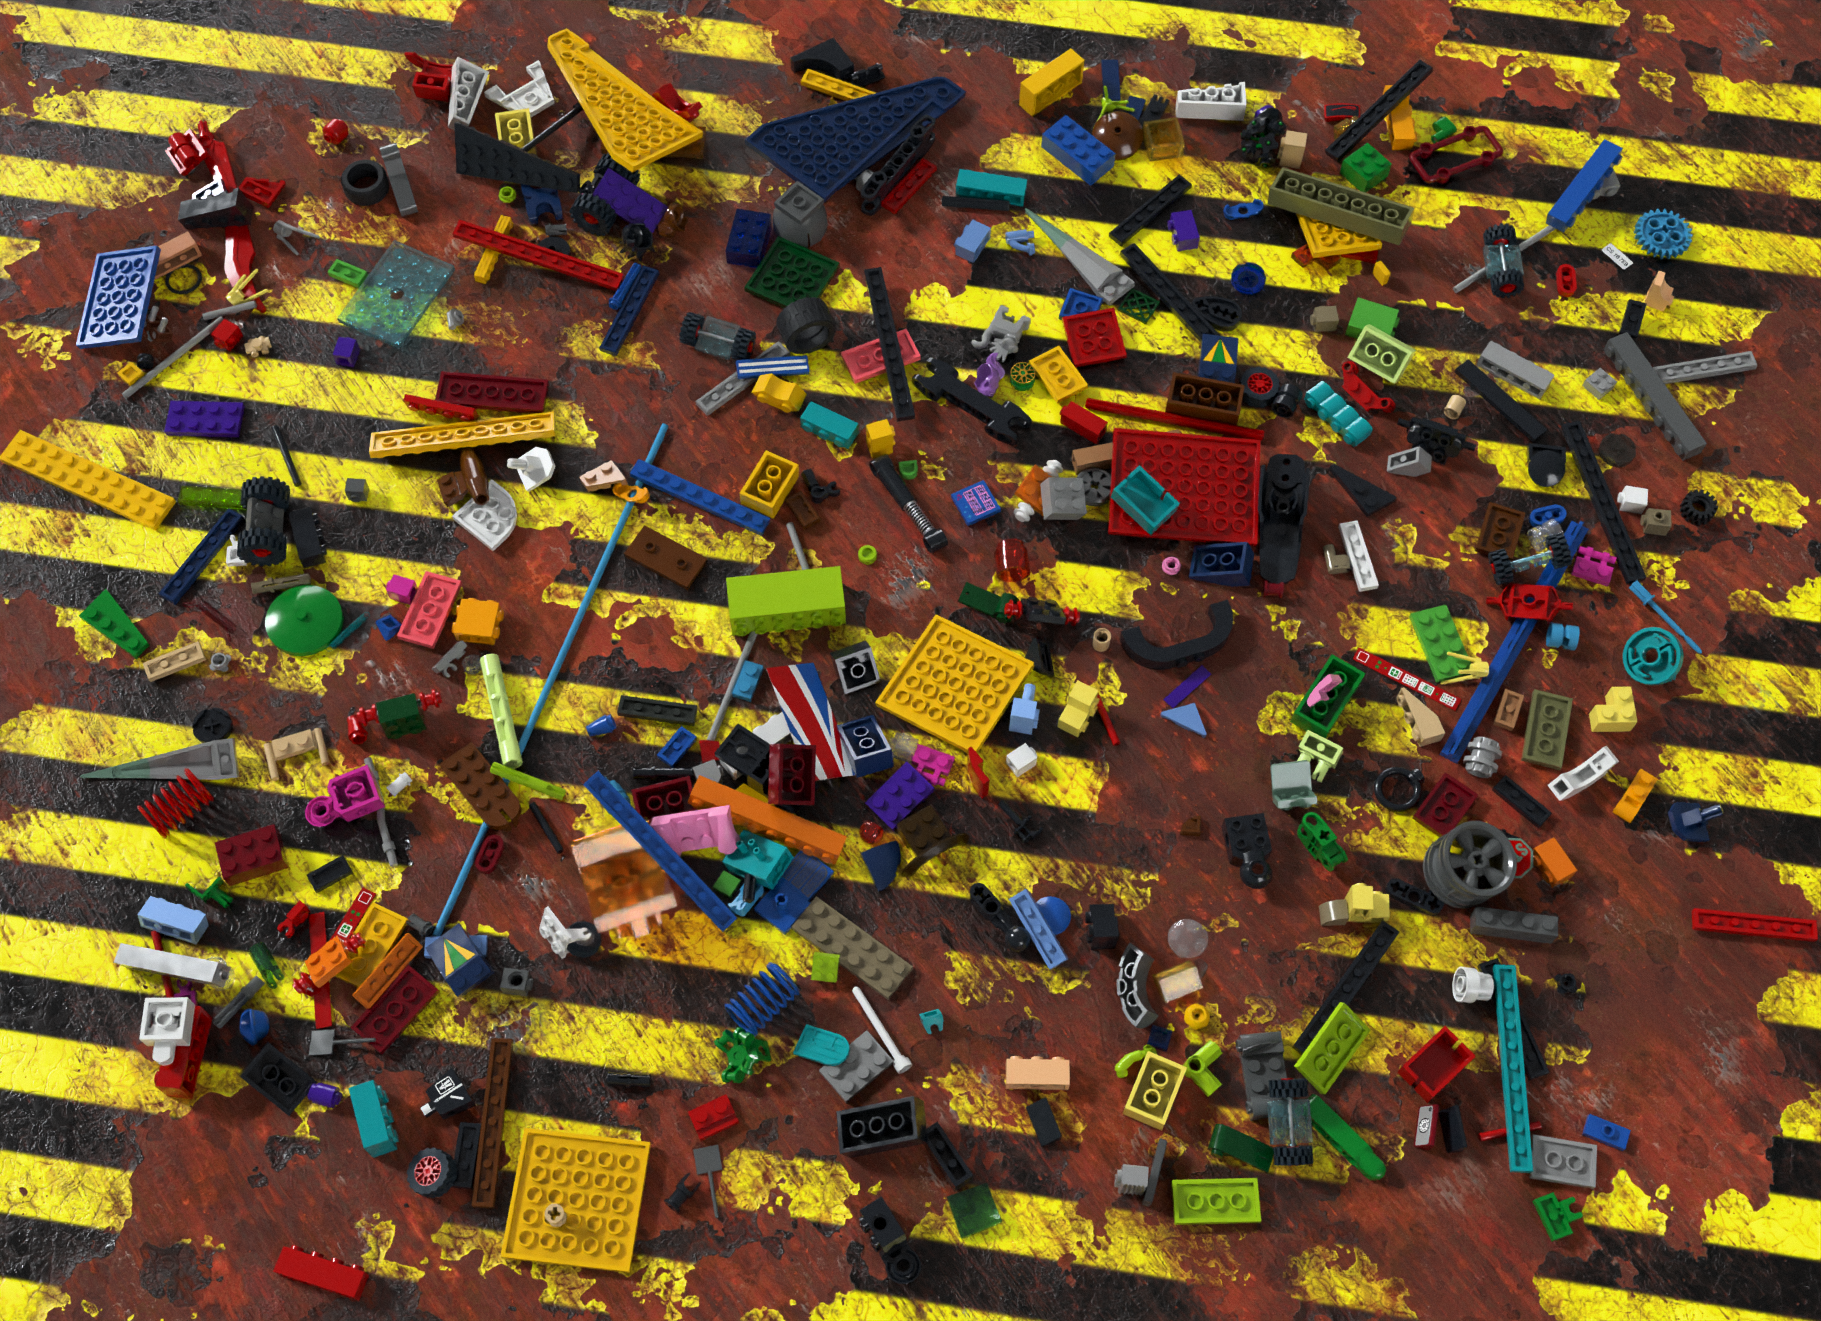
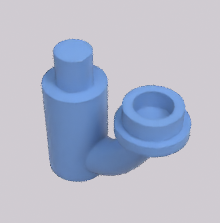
(1014, 239)

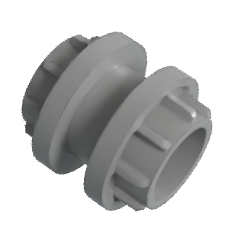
(1482, 757)

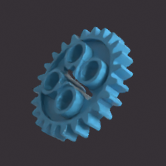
(1663, 233)

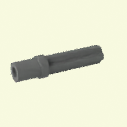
(247, 992)

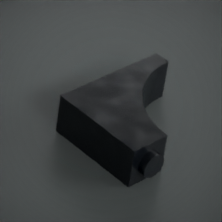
(824, 57)

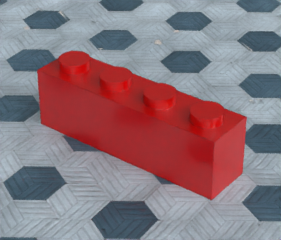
(320, 1272)

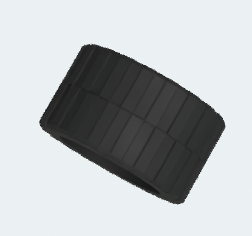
(806, 325)

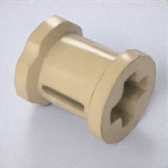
(551, 1210)

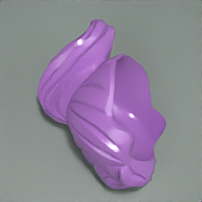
(989, 376)

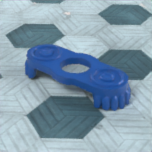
(1253, 209)

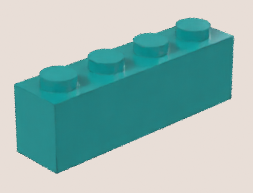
(991, 186)

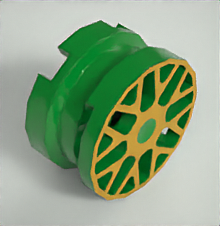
(1022, 377)

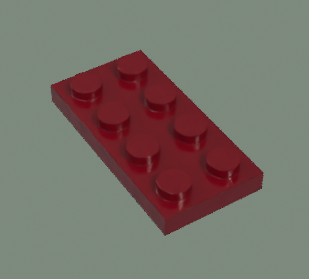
(395, 1009)

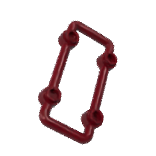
(1468, 134)

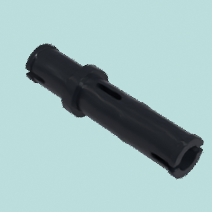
(661, 773)

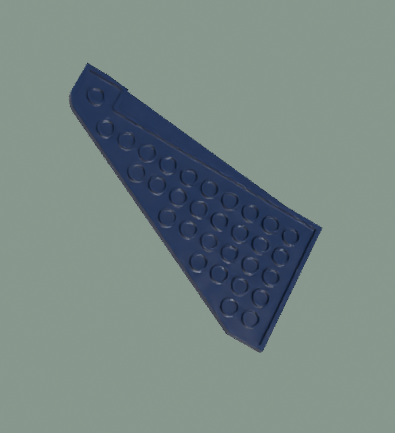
(844, 139)

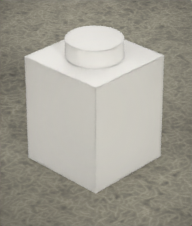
(1633, 499)
(1021, 759)

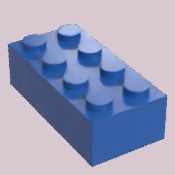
(1078, 150)

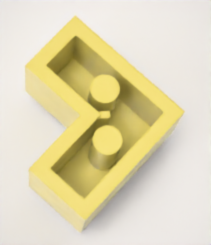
(1080, 706)
(1617, 714)
(1367, 905)

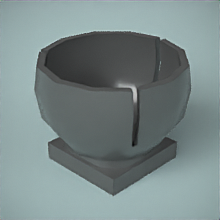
(799, 214)

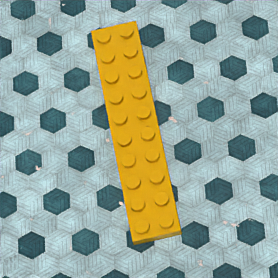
(462, 434)
(87, 480)

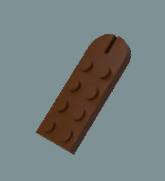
(481, 788)

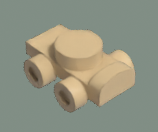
(258, 344)

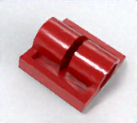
(186, 151)

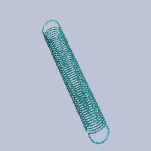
(347, 631)

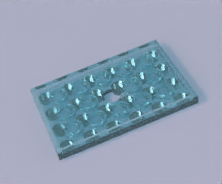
(401, 269)

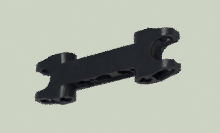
(883, 181)
(995, 416)

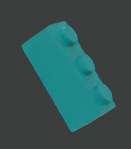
(829, 425)

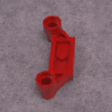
(1361, 392)

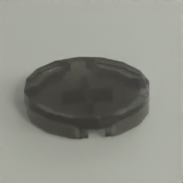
(1617, 450)

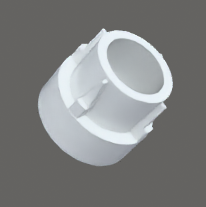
(1472, 985)

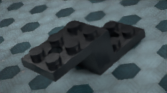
(753, 763)

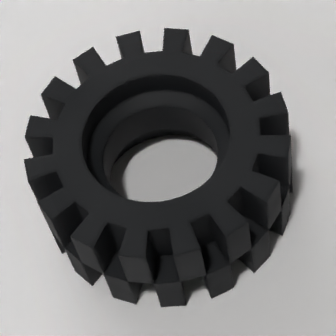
(1695, 515)

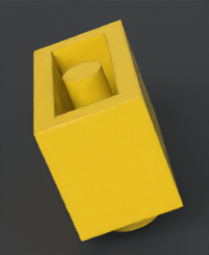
(880, 438)

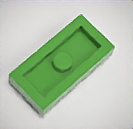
(347, 273)

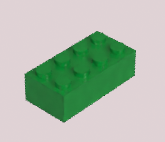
(1324, 714)

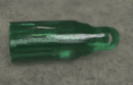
(265, 964)

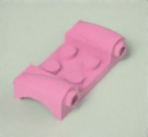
(698, 830)

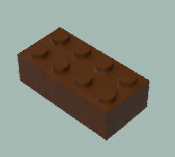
(1205, 398)

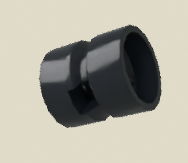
(1286, 400)

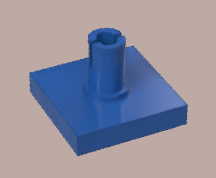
(782, 907)

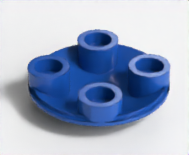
(1055, 912)

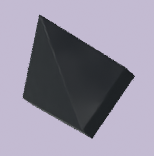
(1040, 654)

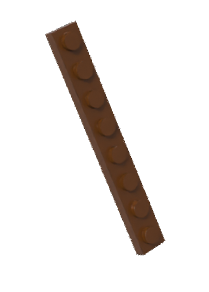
(492, 1123)

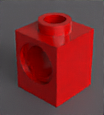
(226, 335)

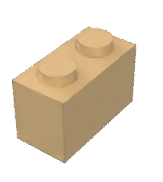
(1292, 149)

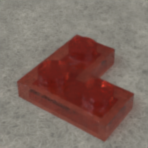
(1304, 257)

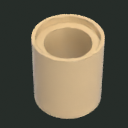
(1454, 407)
(1098, 645)

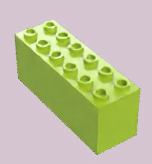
(786, 601)

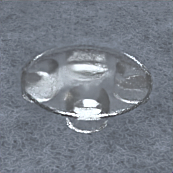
(1187, 938)

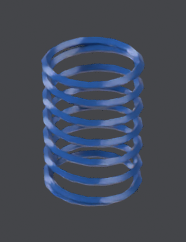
(741, 1012)

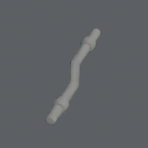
(388, 845)

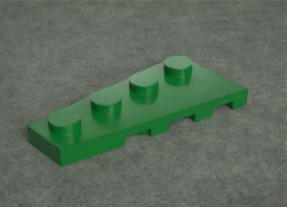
(112, 622)

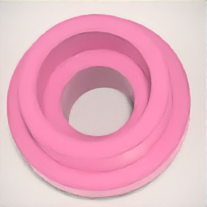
(1171, 561)

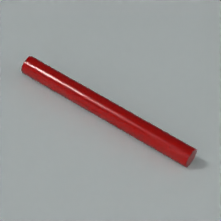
(168, 987)

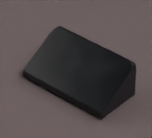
(1043, 1122)
(1452, 1129)

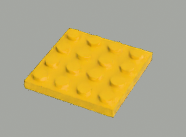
(1333, 240)

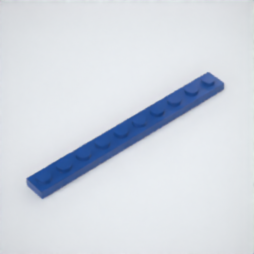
(660, 851)

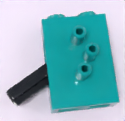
(757, 862)

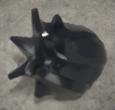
(636, 240)

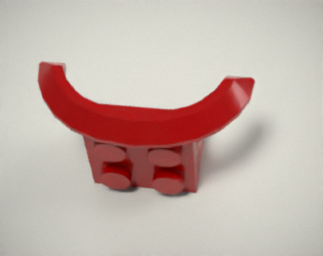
(433, 80)

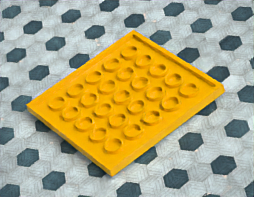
(955, 684)
(596, 1185)

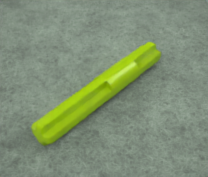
(528, 781)

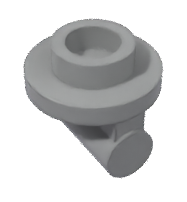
(454, 318)

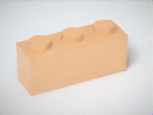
(1037, 1073)

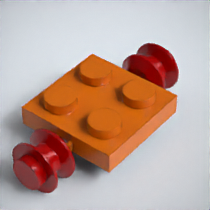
(328, 962)

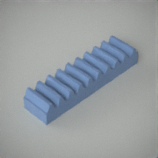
(1038, 929)

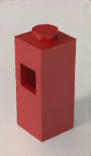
(1083, 422)

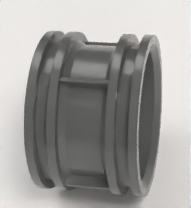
(1484, 853)

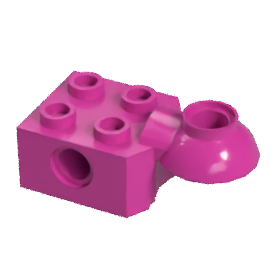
(351, 797)

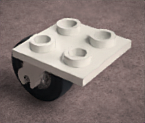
(579, 939)

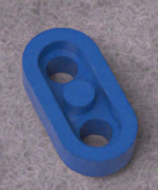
(1546, 513)

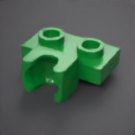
(1556, 1215)

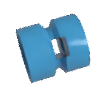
(1562, 636)

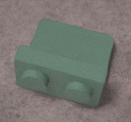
(1292, 785)

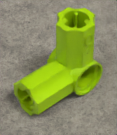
(1203, 1058)

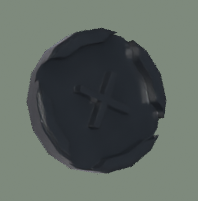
(212, 725)

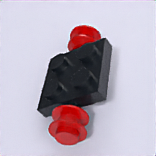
(1042, 611)

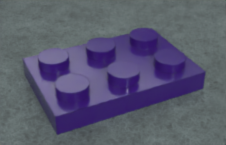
(899, 795)

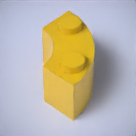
(779, 393)

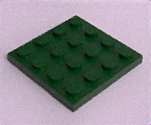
(791, 274)

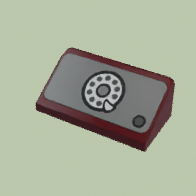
(1426, 1126)

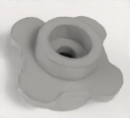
(216, 658)

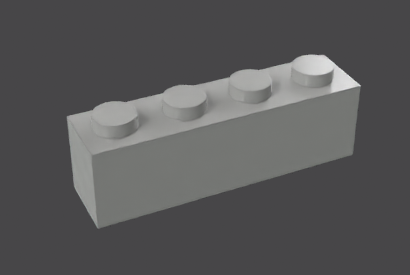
(1515, 369)

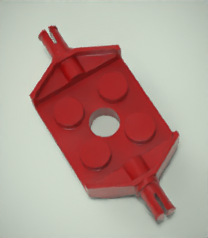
(1543, 608)

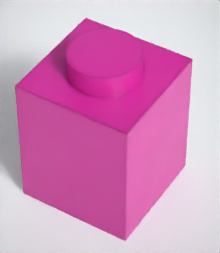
(401, 589)

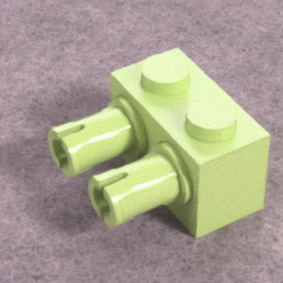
(1322, 750)

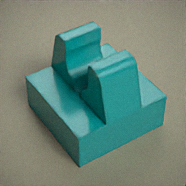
(930, 1018)

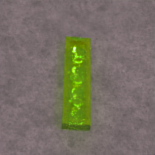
(210, 497)

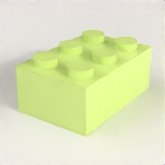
(1381, 353)

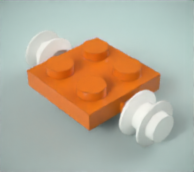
(1030, 489)

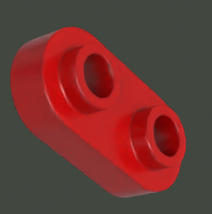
(1566, 282)

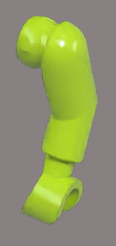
(1128, 1059)

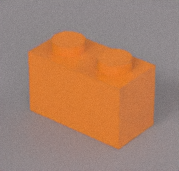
(1553, 862)

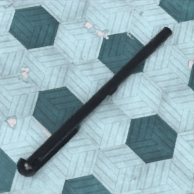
(555, 125)

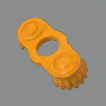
(623, 492)

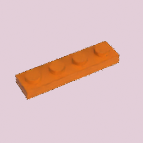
(387, 970)

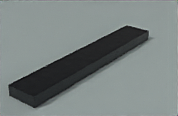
(1150, 210)
(1500, 400)
(1533, 1059)

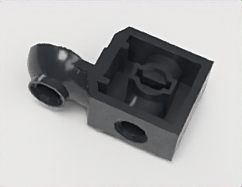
(889, 1241)

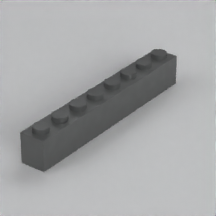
(1655, 396)

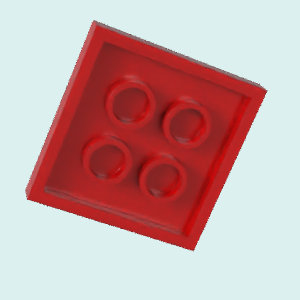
(1094, 337)

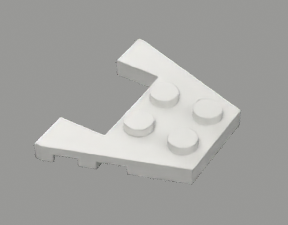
(533, 95)

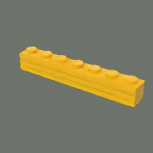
(489, 256)

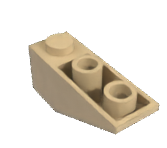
(1423, 722)

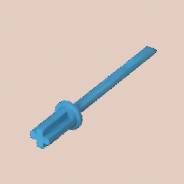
(1647, 598)

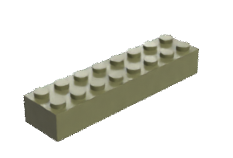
(1340, 206)

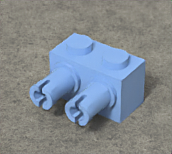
(1024, 712)

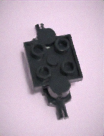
(1435, 438)

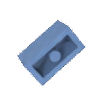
(972, 241)

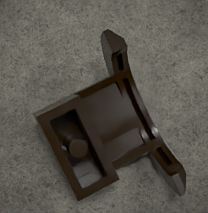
(926, 837)

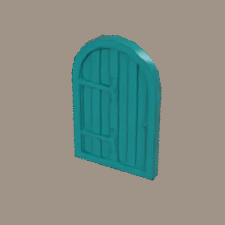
(822, 1046)

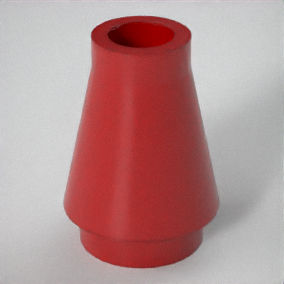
(356, 732)

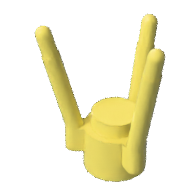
(236, 296)
(1477, 670)

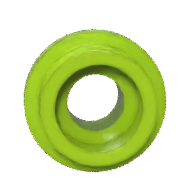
(507, 194)

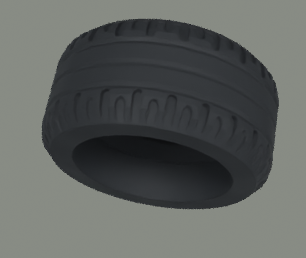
(359, 170)

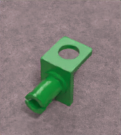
(213, 892)

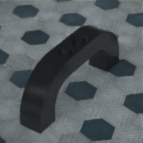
(1183, 653)

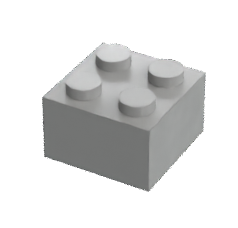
(1063, 498)

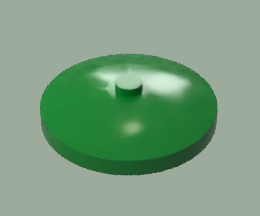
(304, 620)

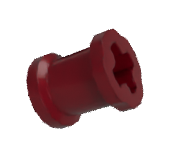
(1273, 589)

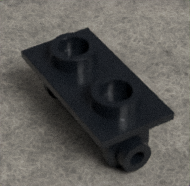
(869, 76)

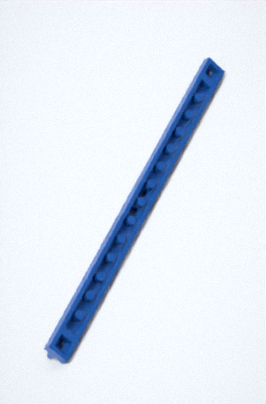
(1505, 658)

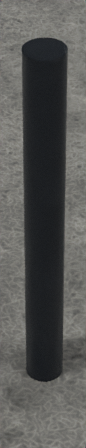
(286, 455)

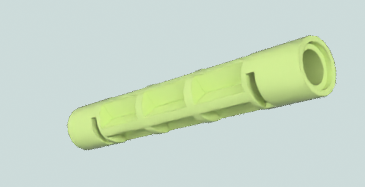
(501, 711)

